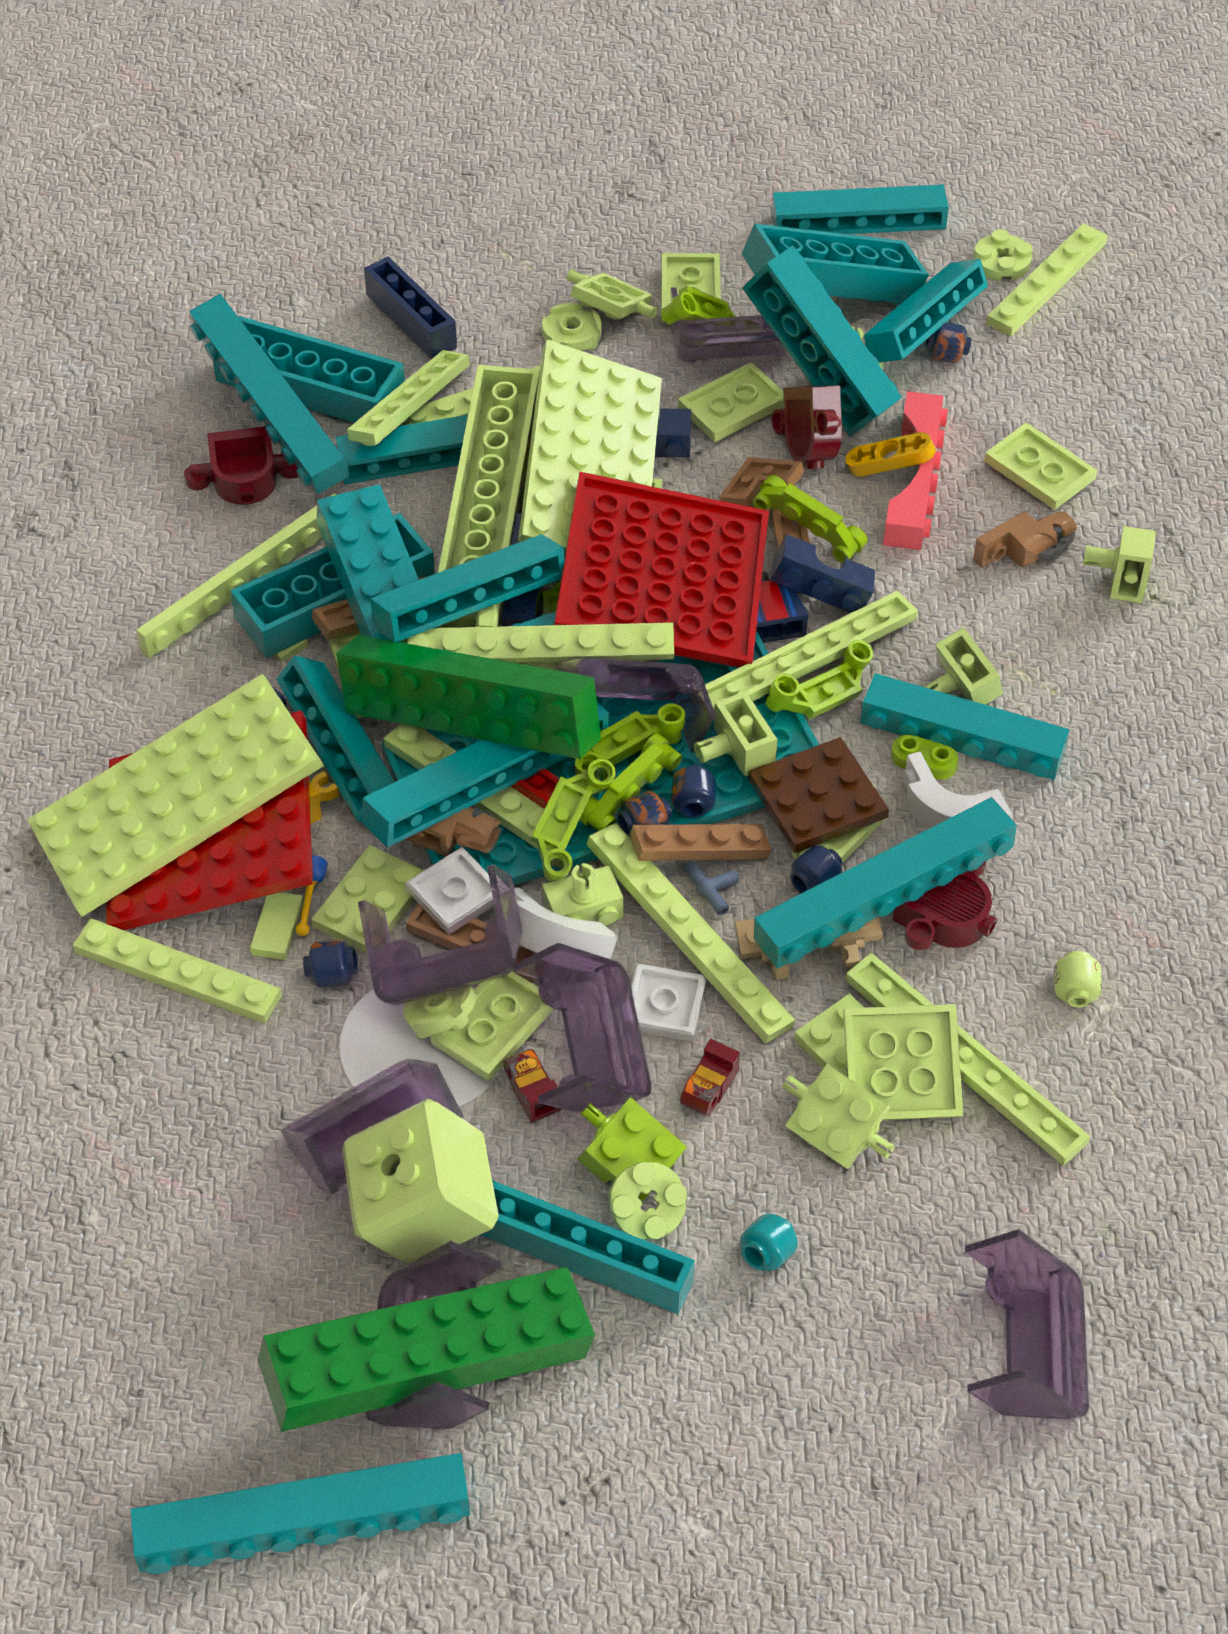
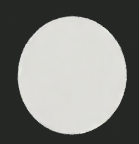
(380, 1036)

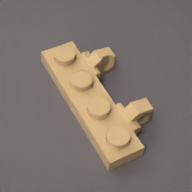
(847, 943)

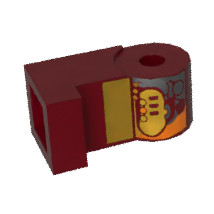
(711, 1078)
(529, 1082)

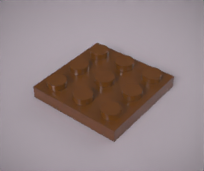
(818, 794)

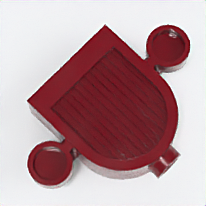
(810, 423)
(240, 466)
(949, 914)

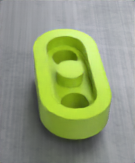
(930, 750)

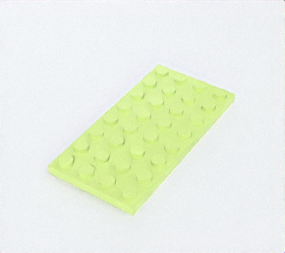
(585, 420)
(173, 794)

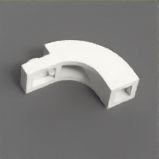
(930, 801)
(545, 928)

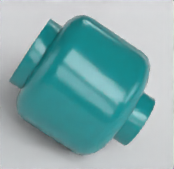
(768, 1242)

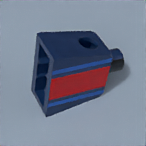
(780, 612)

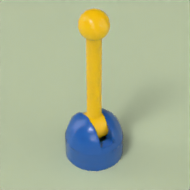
(319, 869)

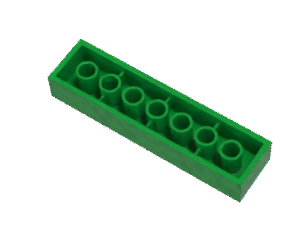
(470, 696)
(400, 1349)

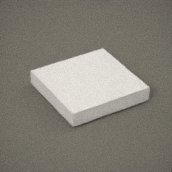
(453, 890)
(667, 1001)

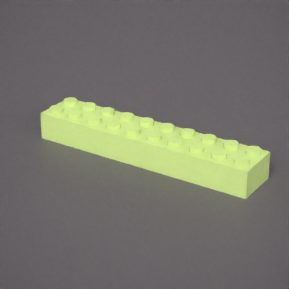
(490, 469)

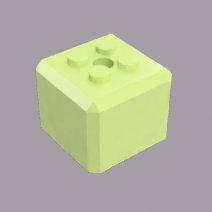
(419, 1182)

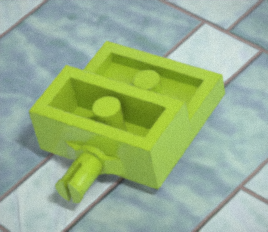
(626, 1140)

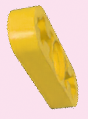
(910, 449)

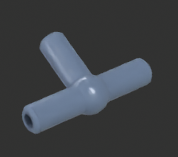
(709, 887)

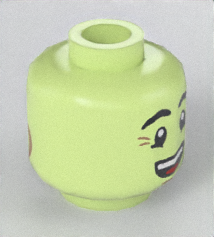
(1077, 979)

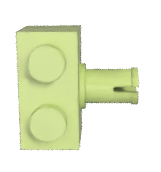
(1128, 563)
(966, 669)
(740, 734)
(585, 895)

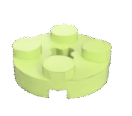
(1015, 251)
(585, 324)
(440, 1012)
(669, 1195)

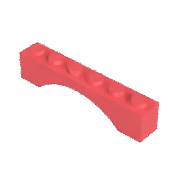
(907, 511)

